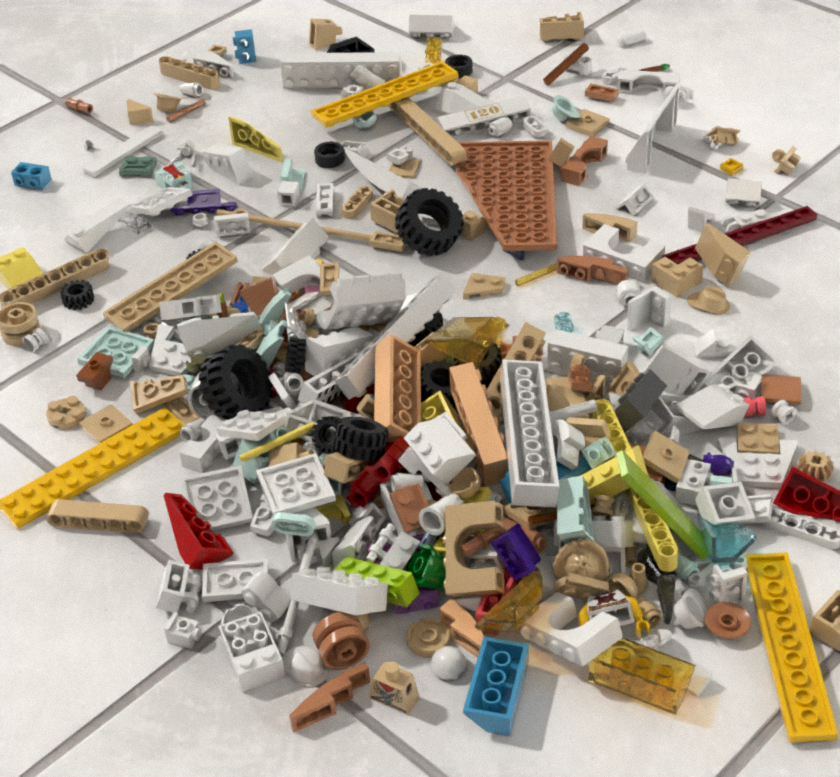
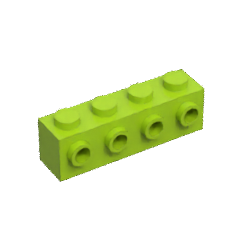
(401, 584)

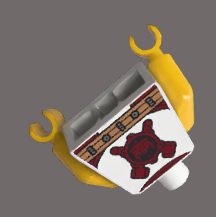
(617, 605)

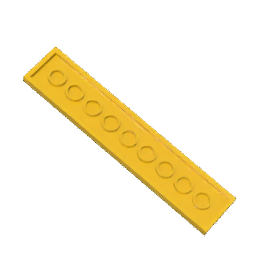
(384, 94)
(90, 467)
(790, 649)

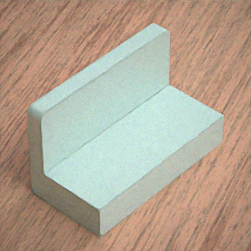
(292, 175)

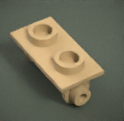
(724, 135)

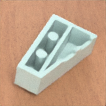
(574, 510)

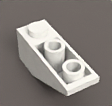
(215, 62)

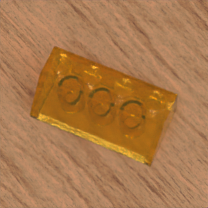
(643, 674)

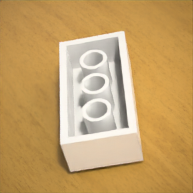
(601, 356)
(339, 591)

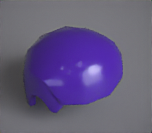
(720, 464)

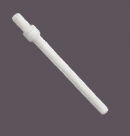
(286, 631)

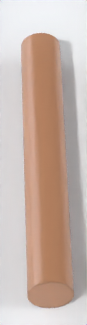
(185, 110)

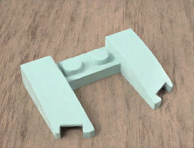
(271, 329)

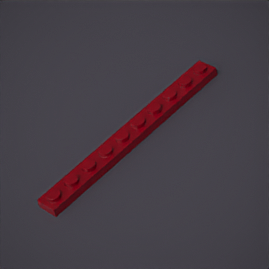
(753, 232)

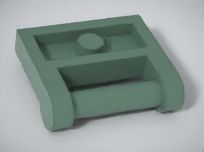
(138, 166)

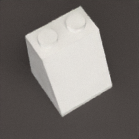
(321, 531)

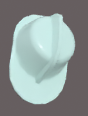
(564, 109)

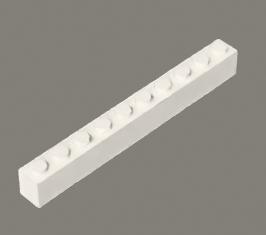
(404, 326)

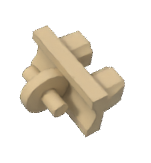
(787, 160)

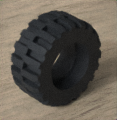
(438, 207)
(218, 385)

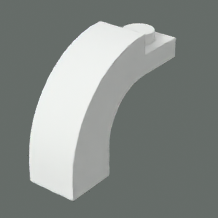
(567, 442)

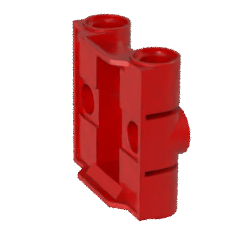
(369, 480)

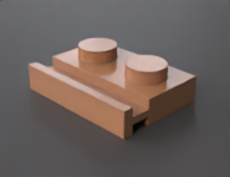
(408, 504)

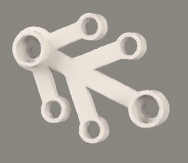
(697, 581)

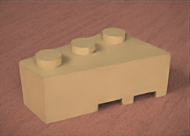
(561, 28)

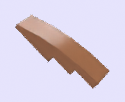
(323, 701)

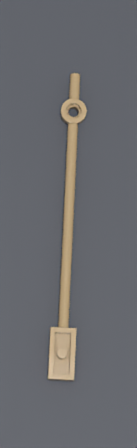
(378, 239)

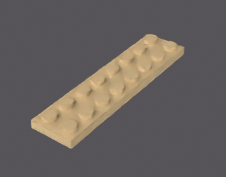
(170, 286)

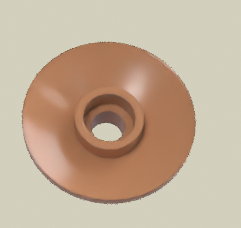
(727, 620)

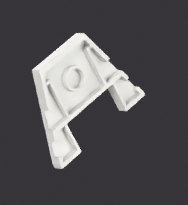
(168, 356)
(760, 469)

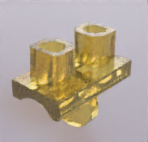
(433, 49)

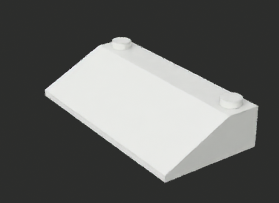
(664, 119)

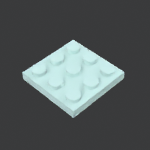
(118, 345)

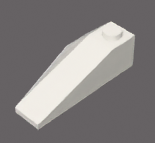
(458, 98)
(742, 364)

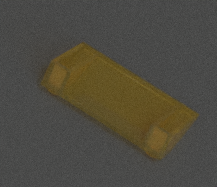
(469, 337)

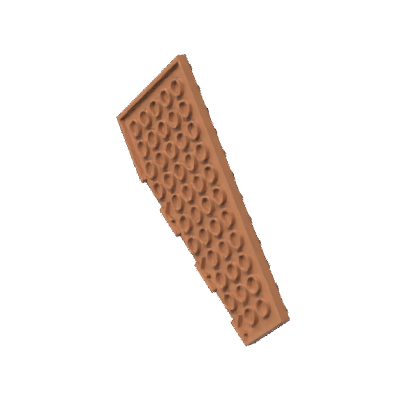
(513, 191)

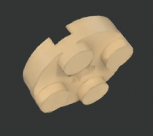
(69, 405)

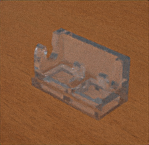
(134, 222)

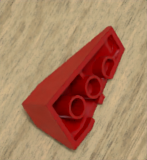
(808, 496)
(193, 536)

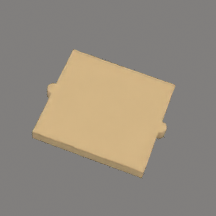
(407, 169)

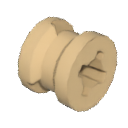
(603, 505)

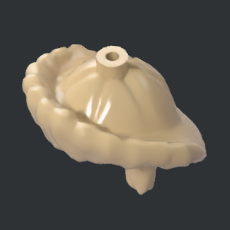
(582, 558)

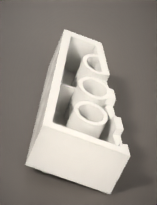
(331, 349)

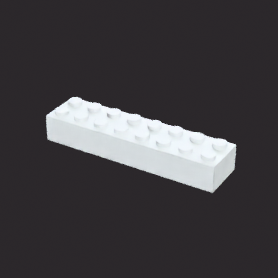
(335, 69)

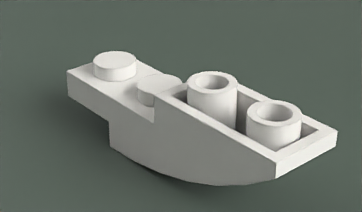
(190, 307)

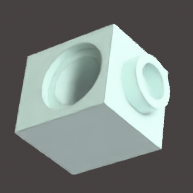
(599, 452)

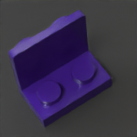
(516, 552)

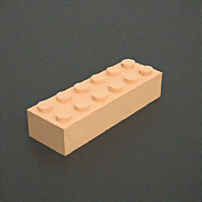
(397, 386)
(479, 423)

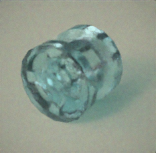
(563, 322)

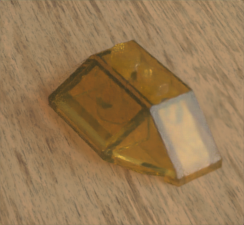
(515, 605)

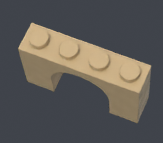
(459, 524)

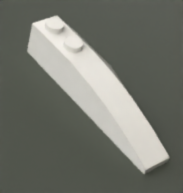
(382, 177)

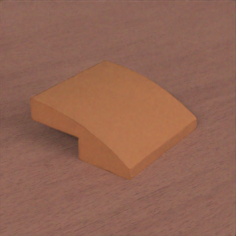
(781, 388)

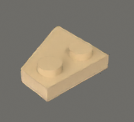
(484, 285)

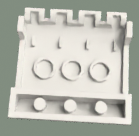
(363, 301)

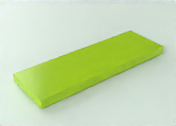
(661, 504)

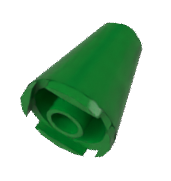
(428, 568)

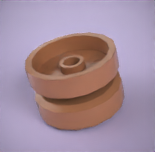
(340, 640)

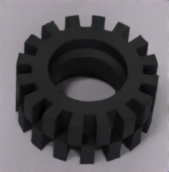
(77, 294)
(295, 355)
(319, 433)

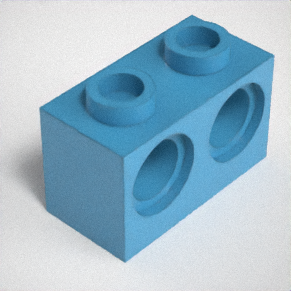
(244, 46)
(31, 175)

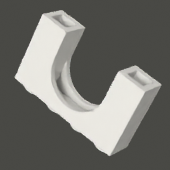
(638, 263)
(303, 274)
(577, 644)

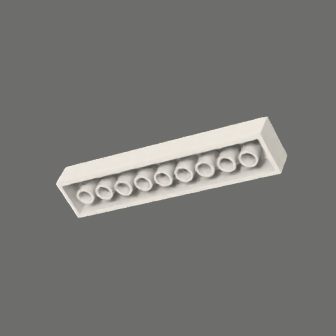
(528, 434)

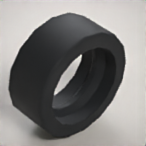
(461, 63)
(329, 161)

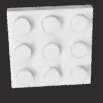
(160, 200)
(295, 485)
(219, 497)

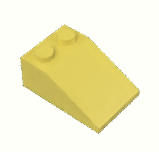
(18, 268)

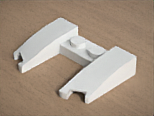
(413, 463)

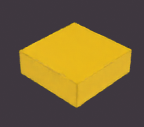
(731, 166)

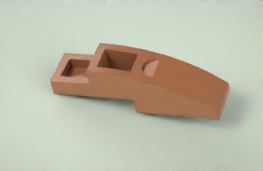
(591, 267)

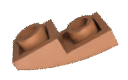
(580, 378)

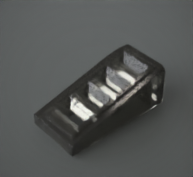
(665, 593)

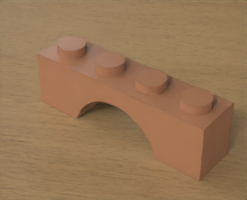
(592, 150)

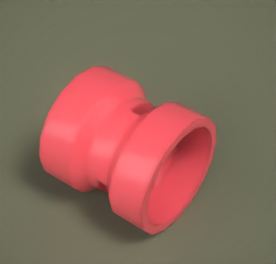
(756, 406)

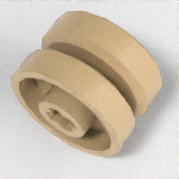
(17, 321)

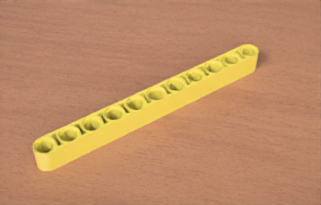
(653, 526)

